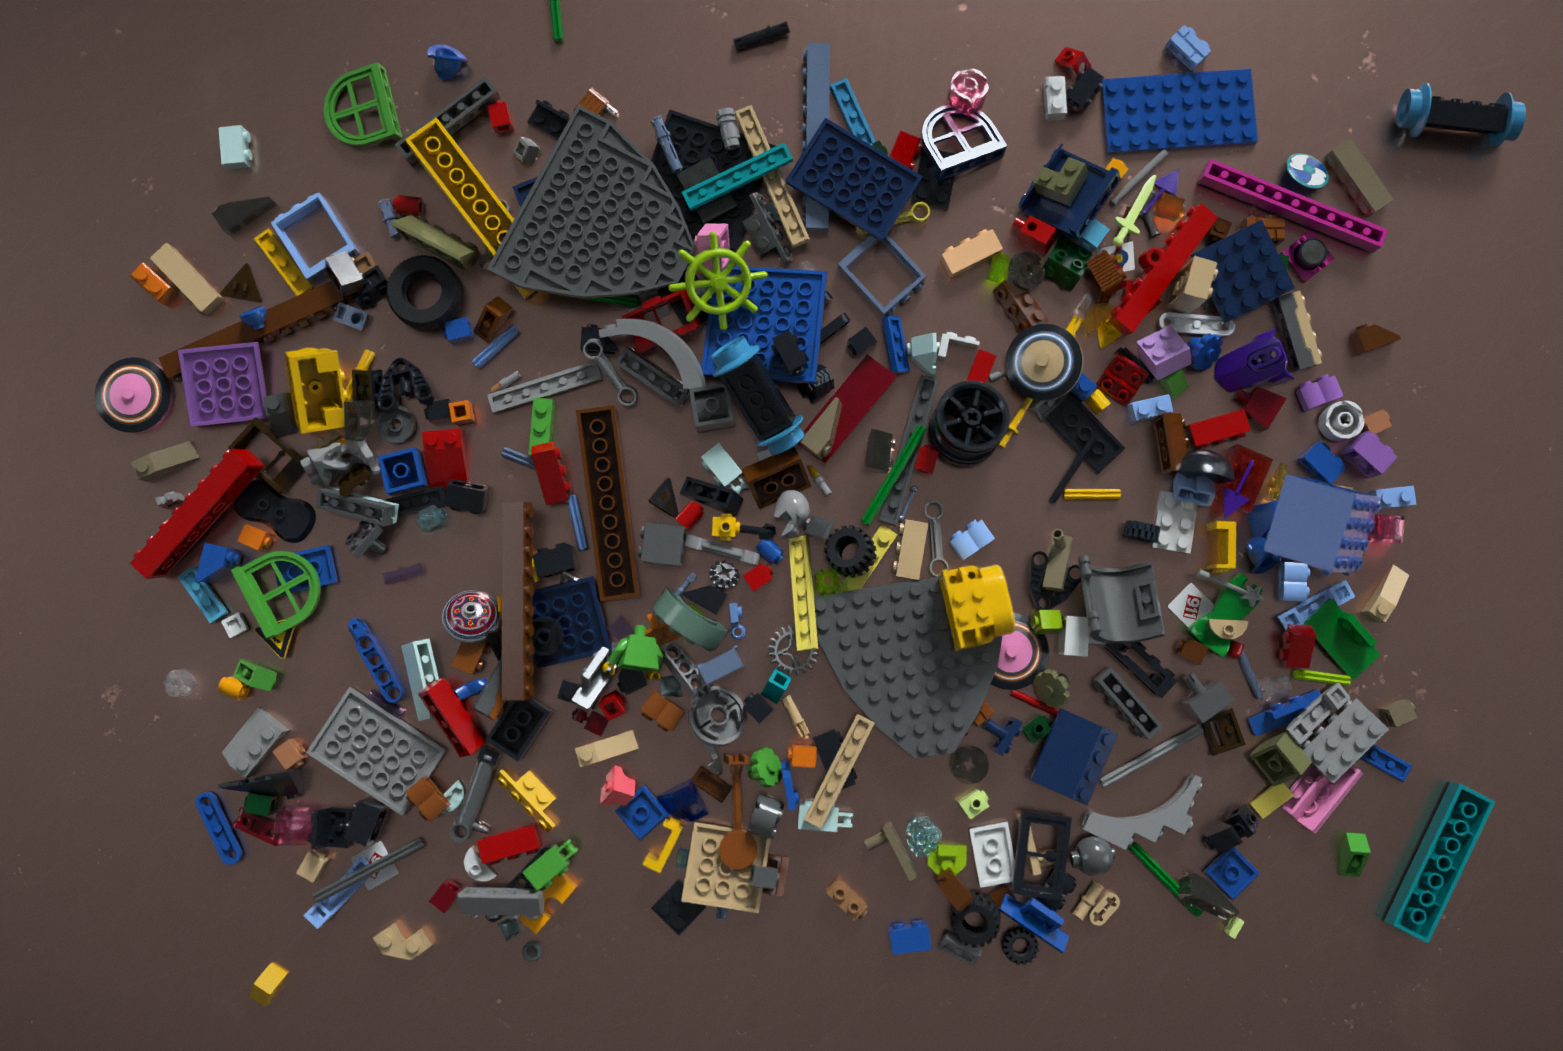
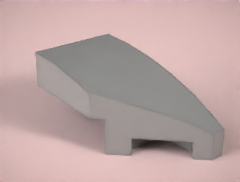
(715, 764)

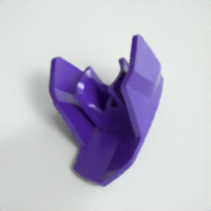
(1242, 367)

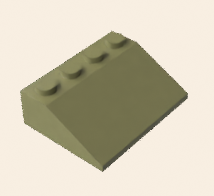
(437, 242)

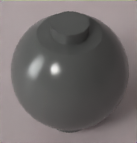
(1092, 856)

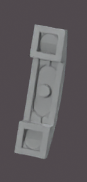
(1314, 714)

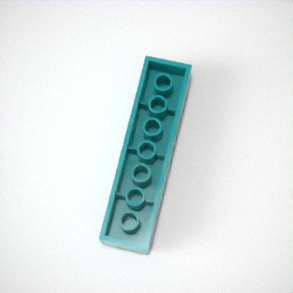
(1439, 861)

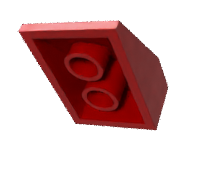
(445, 456)

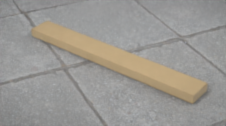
(774, 180)

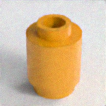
(233, 688)

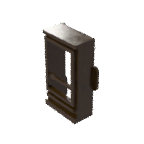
(289, 474)

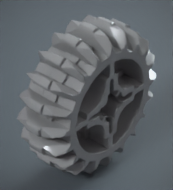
(776, 653)

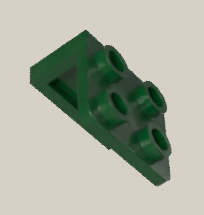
(1067, 263)

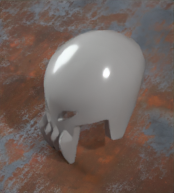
(794, 510)

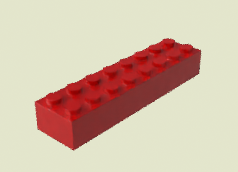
(197, 513)

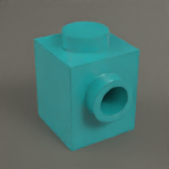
(776, 686)

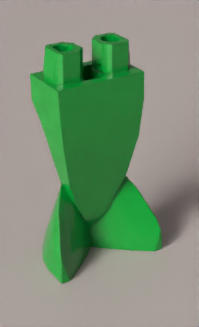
(1227, 607)

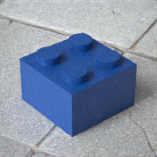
(403, 471)

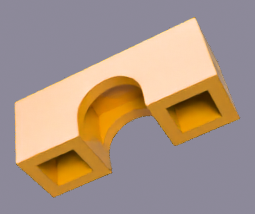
(560, 890)

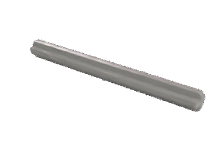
(1151, 756)

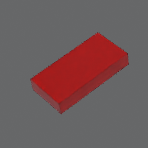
(981, 366)

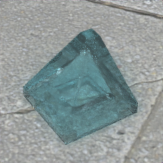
(670, 686)

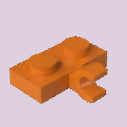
(660, 631)

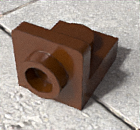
(1218, 230)

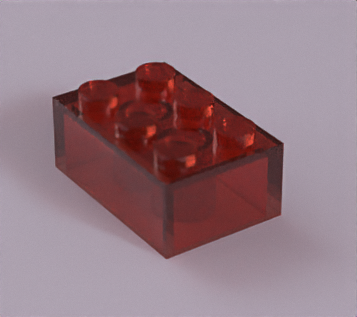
(1240, 458)

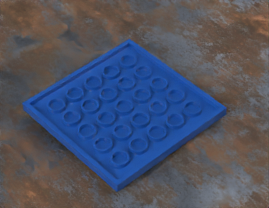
(784, 302)

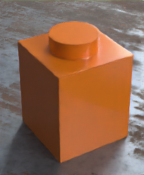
(461, 412)
(255, 537)

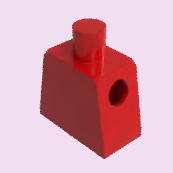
(1035, 234)

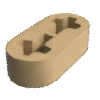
(1107, 912)

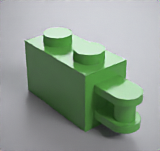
(549, 865)

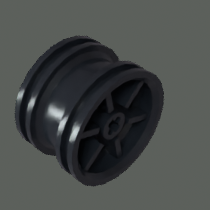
(963, 450)

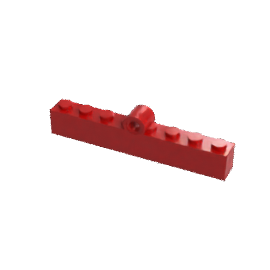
(1162, 268)

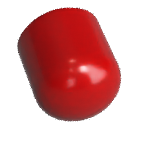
(1235, 649)

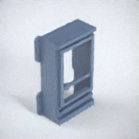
(720, 665)

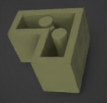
(1062, 185)

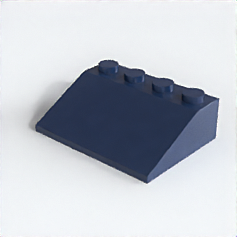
(1073, 756)

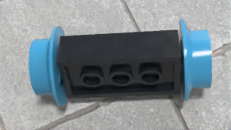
(1499, 120)
(757, 395)

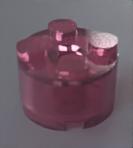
(967, 91)
(1389, 528)
(293, 825)

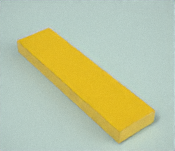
(283, 262)

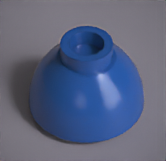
(254, 317)

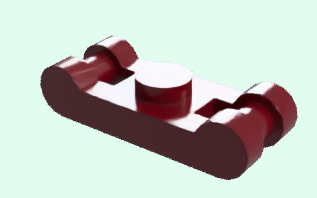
(257, 826)

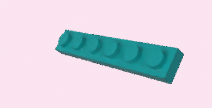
(737, 176)

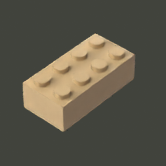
(1192, 285)

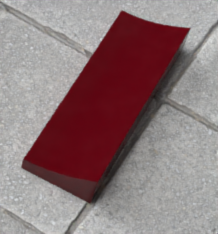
(858, 397)

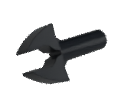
(764, 532)

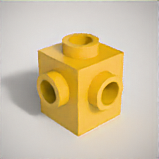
(719, 522)

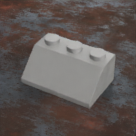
(254, 742)

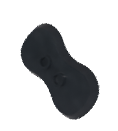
(287, 517)

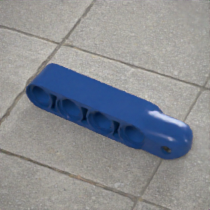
(359, 635)

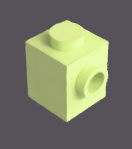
(974, 803)

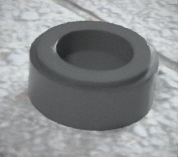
(532, 951)

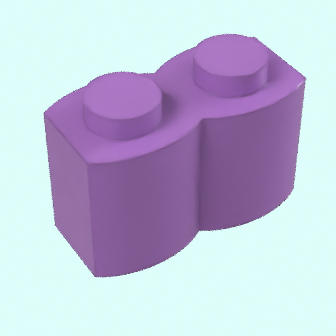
(1319, 393)

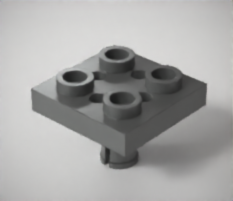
(365, 538)

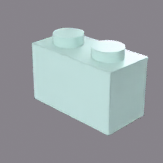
(235, 147)

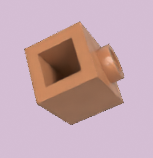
(290, 754)

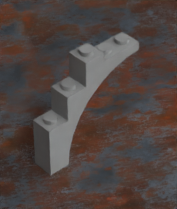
(1149, 825)

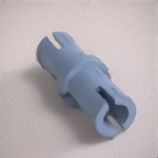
(388, 216)

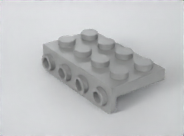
(1343, 740)

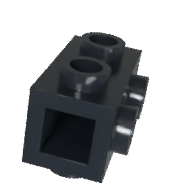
(1079, 95)
(793, 359)

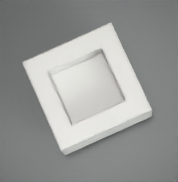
(235, 625)

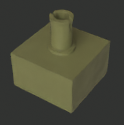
(1280, 758)

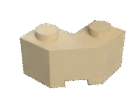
(393, 943)

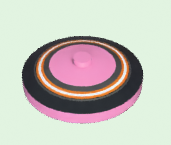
(133, 395)
(1020, 656)

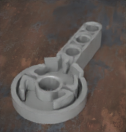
(704, 702)

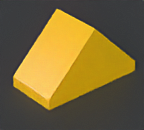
(267, 984)

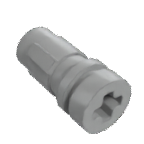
(729, 131)

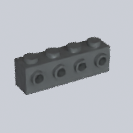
(1126, 701)

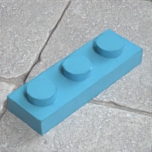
(203, 595)

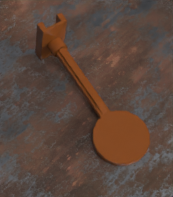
(737, 847)

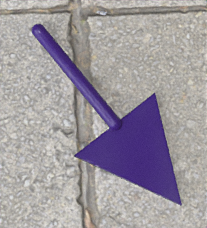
(1166, 183)
(1232, 499)

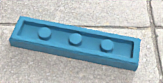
(851, 110)

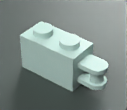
(723, 468)
(831, 822)

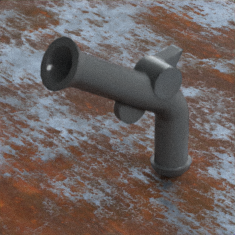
(1148, 216)

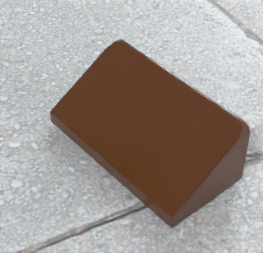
(781, 863)

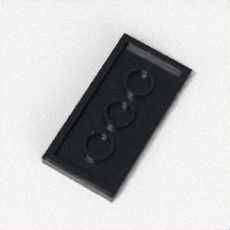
(1075, 426)

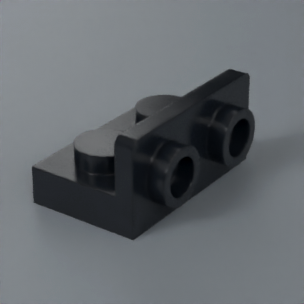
(548, 119)
(373, 288)
(366, 384)

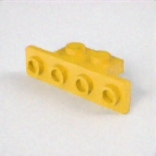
(530, 795)

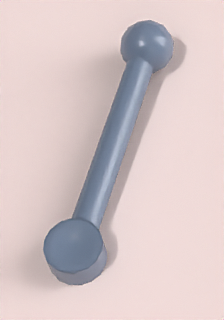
(913, 489)

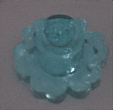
(922, 836)

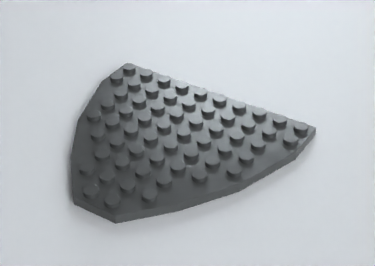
(595, 220)
(902, 664)

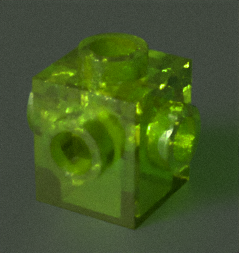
(823, 588)

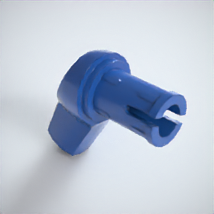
(470, 689)

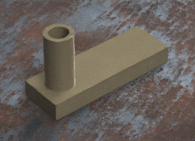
(1058, 561)
(890, 835)

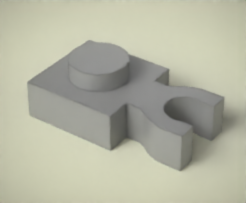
(170, 500)

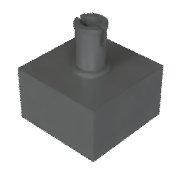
(1205, 699)

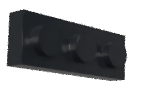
(419, 500)

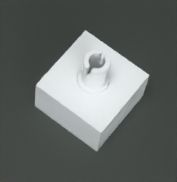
(1075, 637)

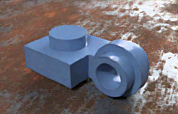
(735, 614)

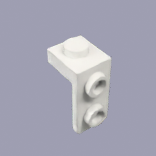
(951, 337)

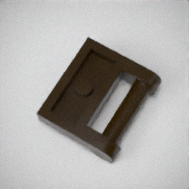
(356, 477)
(1228, 730)

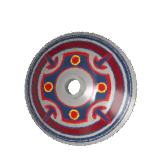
(470, 626)

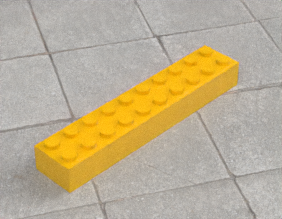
(462, 186)

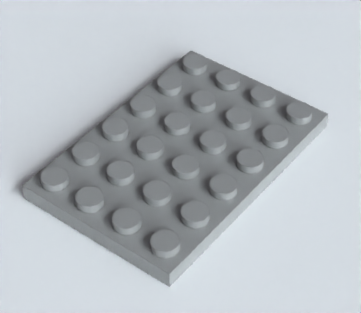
(375, 750)

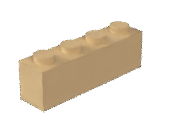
(187, 279)

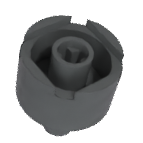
(765, 817)

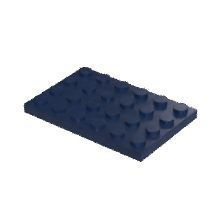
(853, 179)

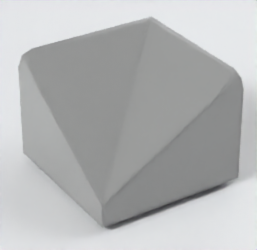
(526, 150)

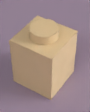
(313, 865)

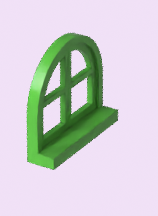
(383, 101)
(258, 601)

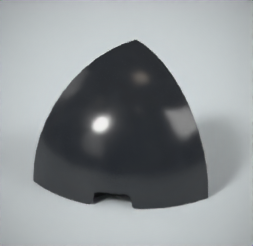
(1208, 464)

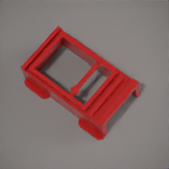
(652, 304)

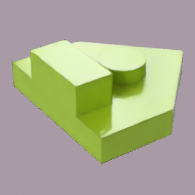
(947, 856)

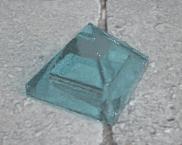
(682, 857)
(509, 928)

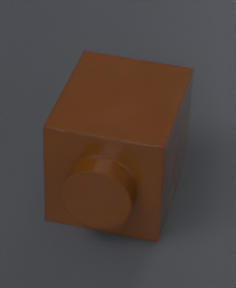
(1191, 650)

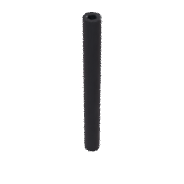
(1072, 470)

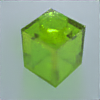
(998, 268)

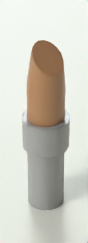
(505, 382)

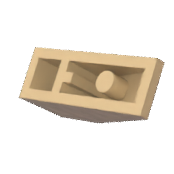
(1386, 595)
(606, 748)

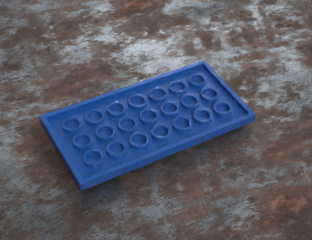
(1179, 111)

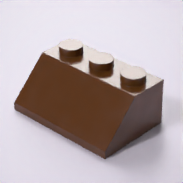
(1171, 441)
(776, 475)

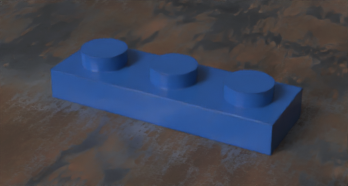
(896, 344)

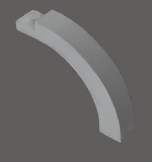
(678, 350)

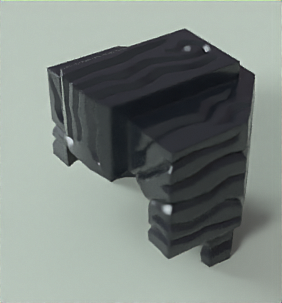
(823, 385)

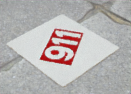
(1190, 605)
(372, 854)

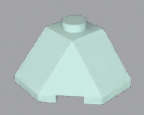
(924, 352)

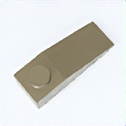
(822, 433)
(164, 461)

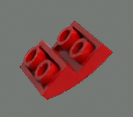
(1122, 379)

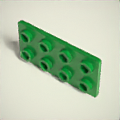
(1343, 638)

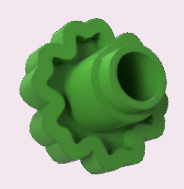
(765, 768)

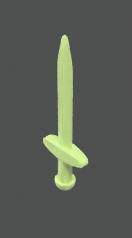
(1127, 225)

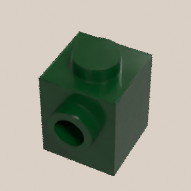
(1036, 728)
(260, 804)

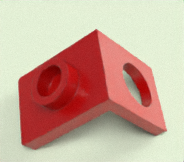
(1072, 58)

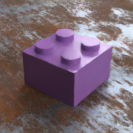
(1368, 454)

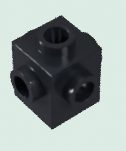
(1242, 821)

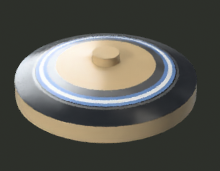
(1044, 362)

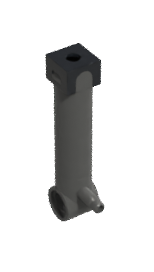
(487, 761)

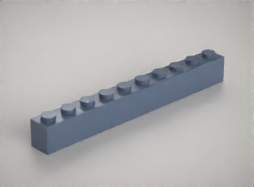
(816, 111)

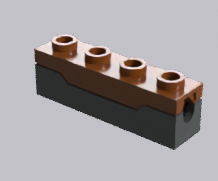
(490, 699)

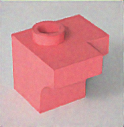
(617, 788)

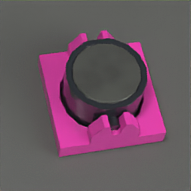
(1309, 254)

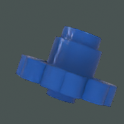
(1205, 351)

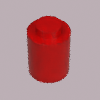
(408, 205)
(690, 515)

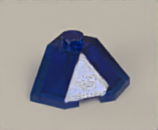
(684, 802)

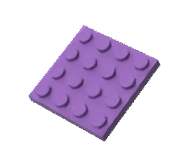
(223, 383)

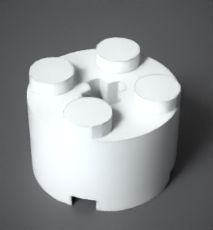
(1344, 429)

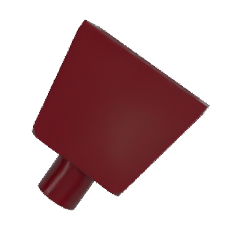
(1260, 406)

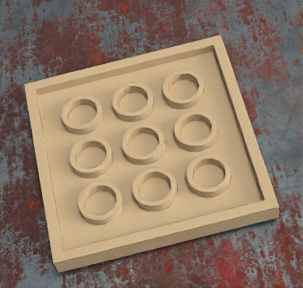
(714, 883)

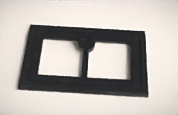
(1059, 857)

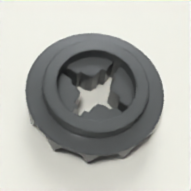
(722, 580)

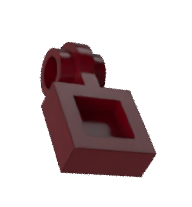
(595, 722)

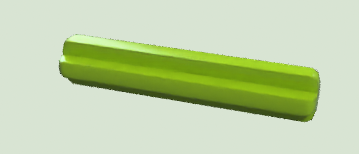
(1321, 677)

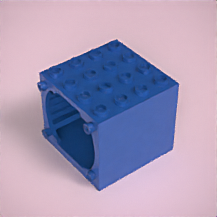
(1322, 525)

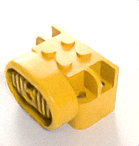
(316, 389)
(976, 605)

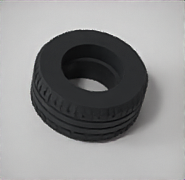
(410, 272)

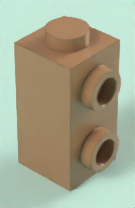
(847, 899)

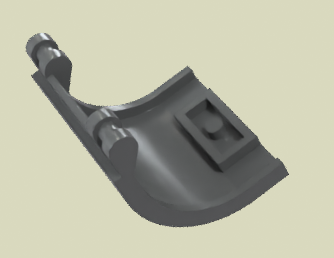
(1121, 602)

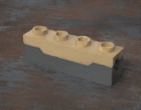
(1297, 331)

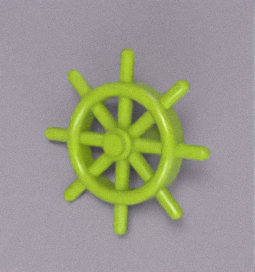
(718, 281)

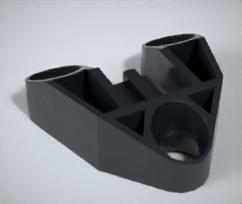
(389, 390)
(1035, 578)

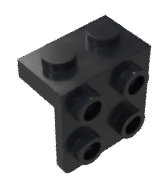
(329, 827)

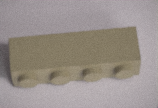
(1359, 177)

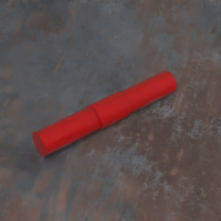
(1034, 702)

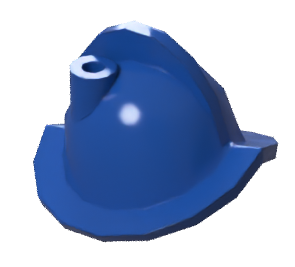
(445, 60)
(1262, 560)

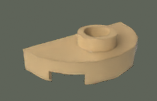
(1227, 628)

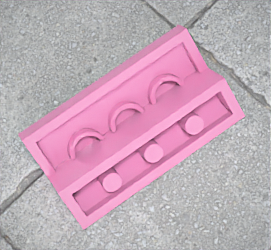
(1317, 797)

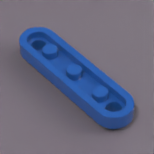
(218, 828)

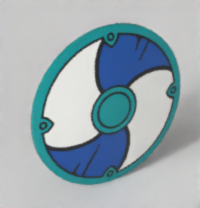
(1307, 171)

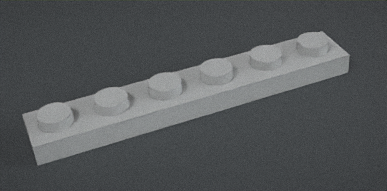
(544, 387)

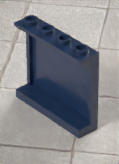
(1077, 217)

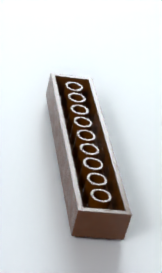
(608, 503)

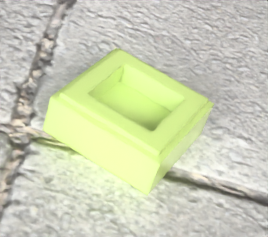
(1233, 927)

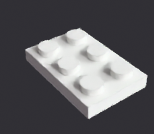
(1176, 523)
(992, 854)

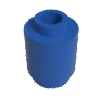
(770, 551)

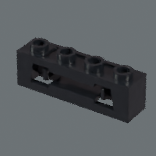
(1163, 683)

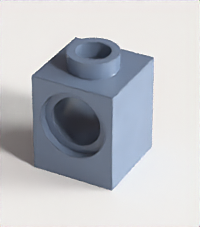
(345, 312)

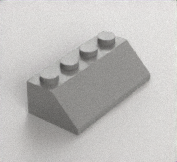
(501, 901)

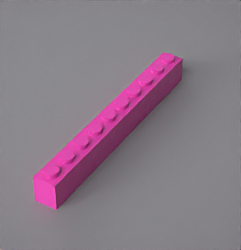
(1292, 206)

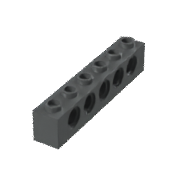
(457, 112)

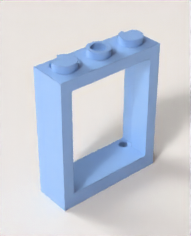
(296, 213)

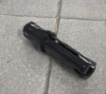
(769, 32)

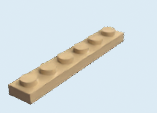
(839, 771)

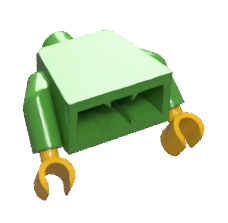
(637, 654)

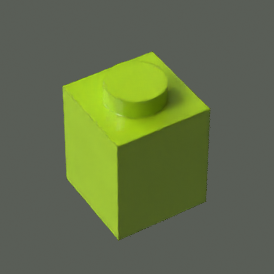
(1046, 622)

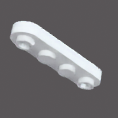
(1196, 324)

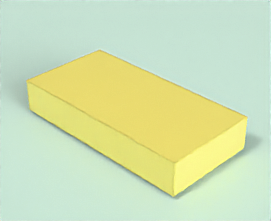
(1271, 799)

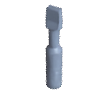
(690, 579)

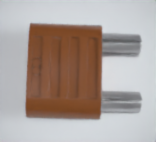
(596, 103)

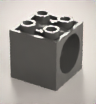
(711, 407)
(662, 544)

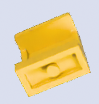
(1226, 546)
(657, 863)

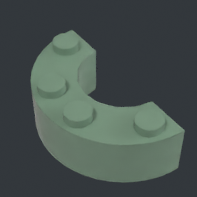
(688, 622)

